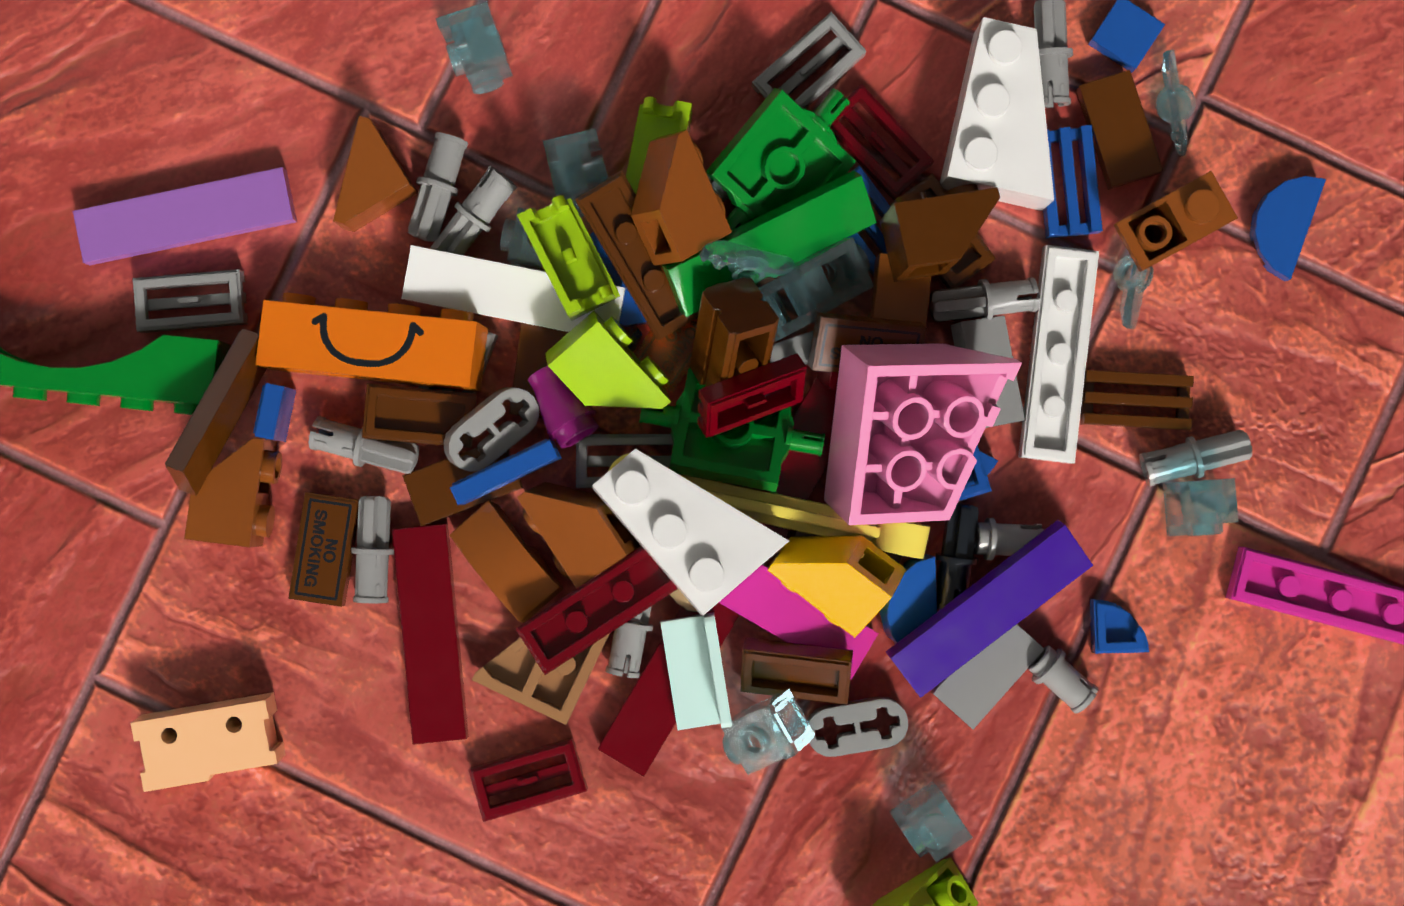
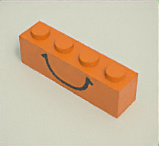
(372, 344)

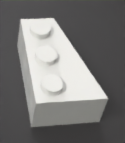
(1001, 119)
(685, 529)

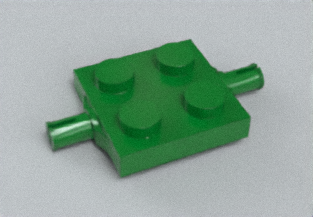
(780, 155)
(740, 456)

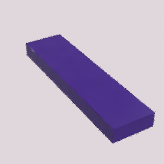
(989, 608)

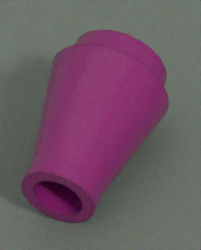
(561, 410)

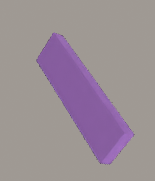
(184, 216)

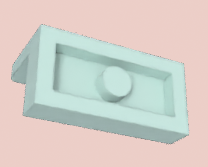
(696, 671)

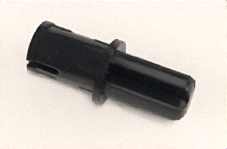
(957, 554)

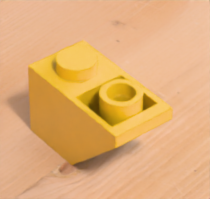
(839, 576)

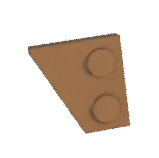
(521, 679)

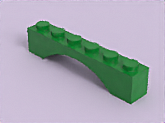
(163, 371)

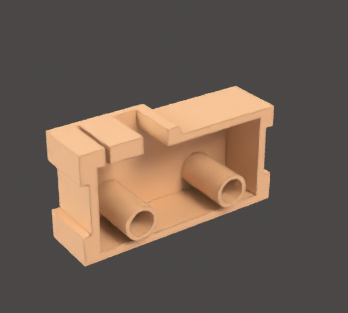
(207, 740)

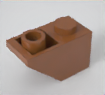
(676, 201)
(1175, 221)
(235, 497)
(577, 529)

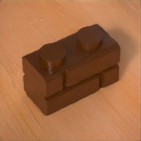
(732, 331)

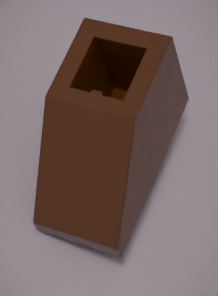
(934, 232)

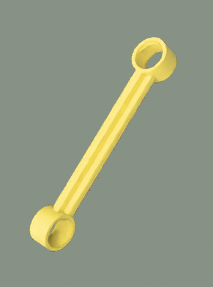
(813, 517)

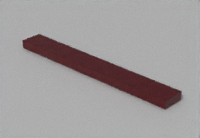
(649, 709)

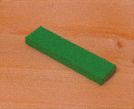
(789, 231)

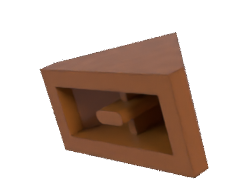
(372, 179)

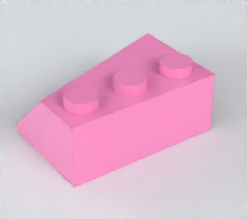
(909, 429)

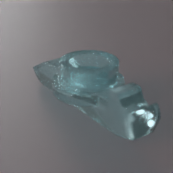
(1175, 102)
(746, 261)
(1133, 286)

